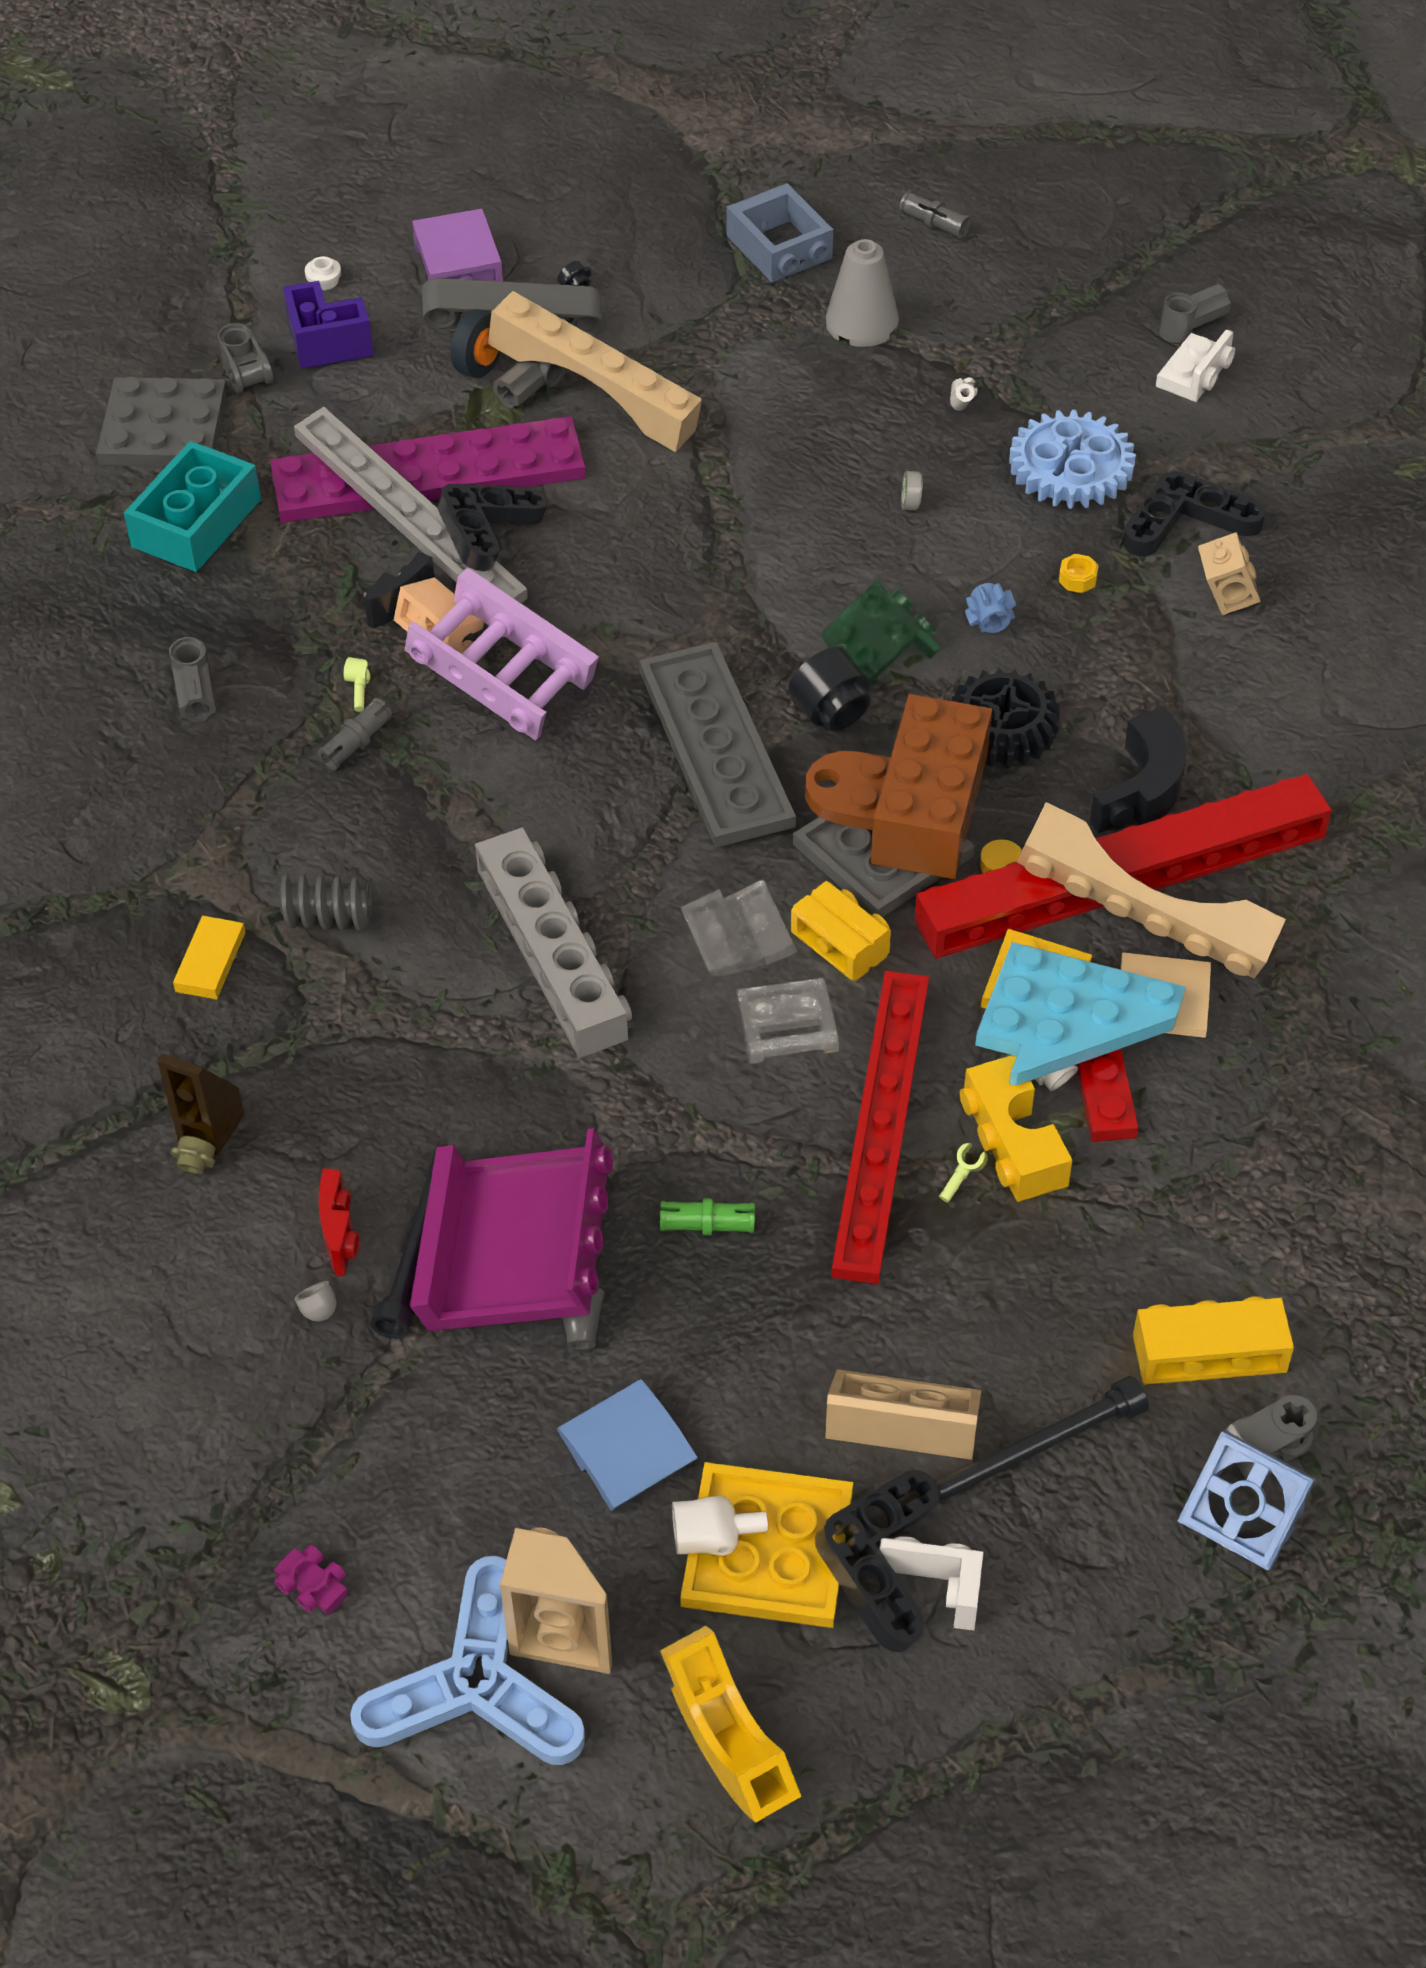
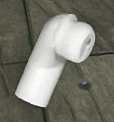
(962, 393)

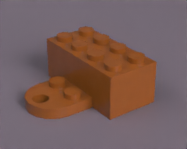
(917, 797)

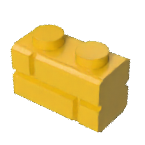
(841, 930)

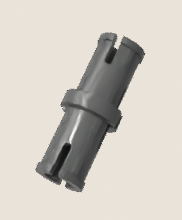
(935, 214)
(355, 734)

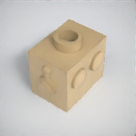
(1229, 573)

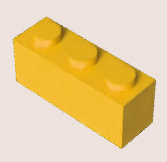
(1212, 1340)

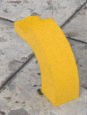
(728, 1736)

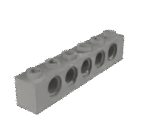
(553, 943)

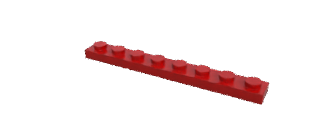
(880, 1129)

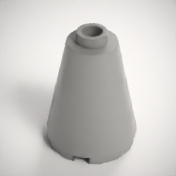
(863, 297)

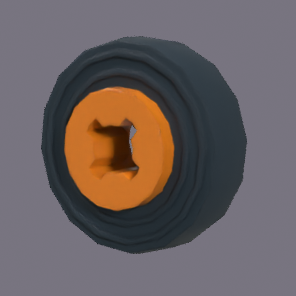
(470, 347)

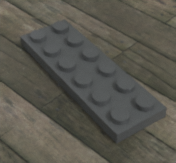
(717, 745)

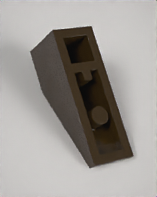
(200, 1102)

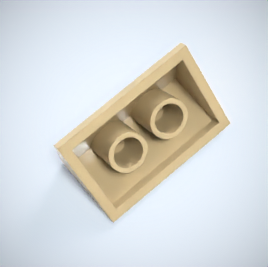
(902, 1414)

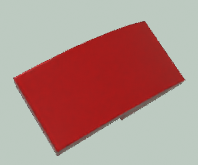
(336, 1222)

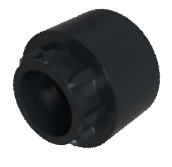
(831, 689)

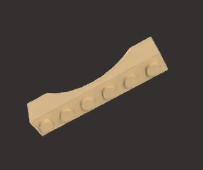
(655, 403)
(1229, 932)

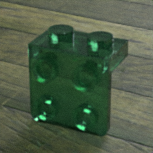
(880, 630)

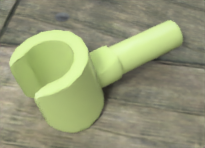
(356, 671)
(962, 1171)

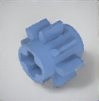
(990, 607)

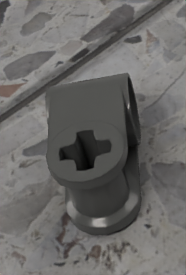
(243, 357)
(1278, 1429)

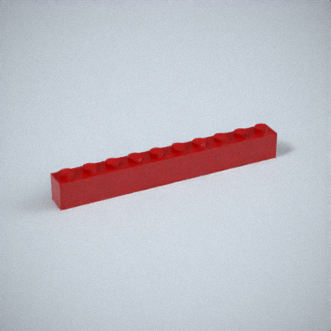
(1154, 853)

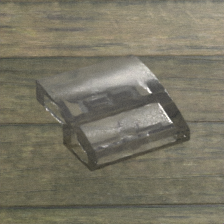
(738, 930)

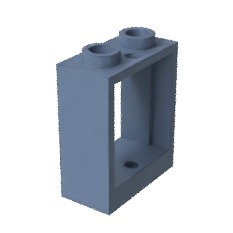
(771, 209)

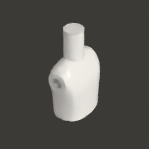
(712, 1525)

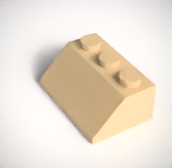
(554, 1603)

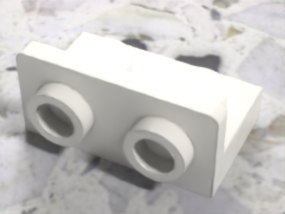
(1196, 365)

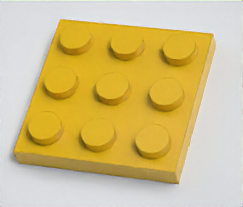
(772, 1571)

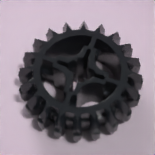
(1022, 714)

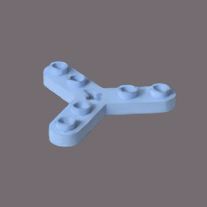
(442, 1693)

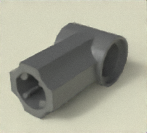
(1185, 312)
(526, 379)
(192, 679)

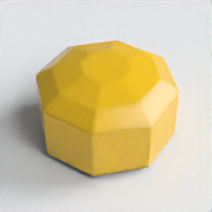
(1078, 573)

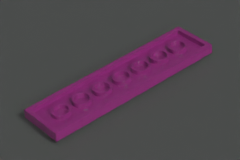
(489, 456)

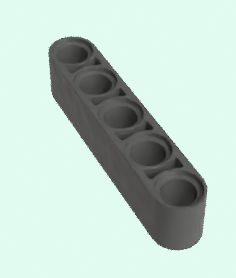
(450, 299)

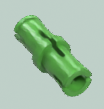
(707, 1216)

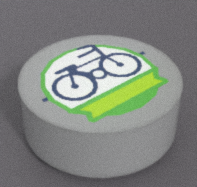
(911, 490)

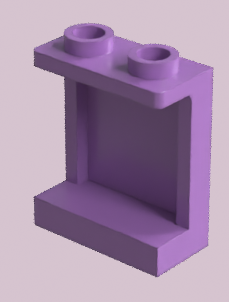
(458, 247)

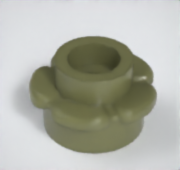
(194, 1154)

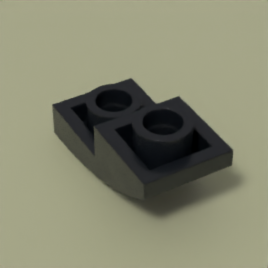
(382, 597)

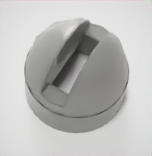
(317, 1301)

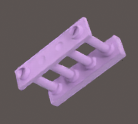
(520, 625)

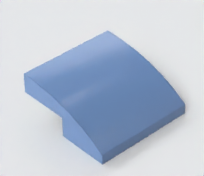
(627, 1444)

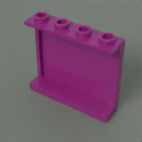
(511, 1236)

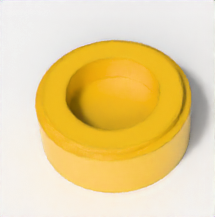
(998, 854)

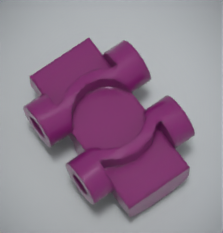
(314, 1585)

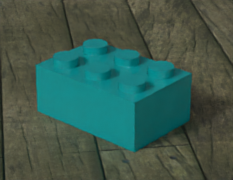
(192, 506)

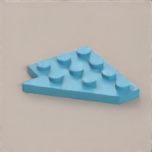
(1070, 1010)

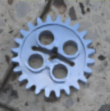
(1072, 459)

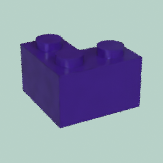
(324, 330)

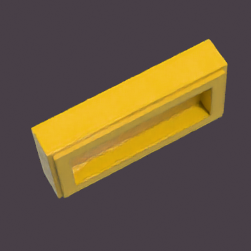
(209, 957)

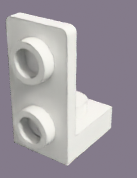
(946, 1562)

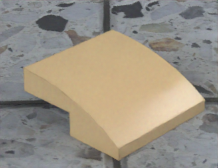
(1189, 973)

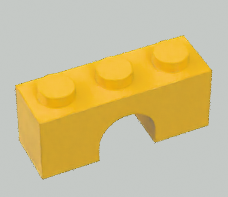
(1026, 1159)

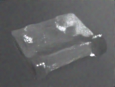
(786, 1008)

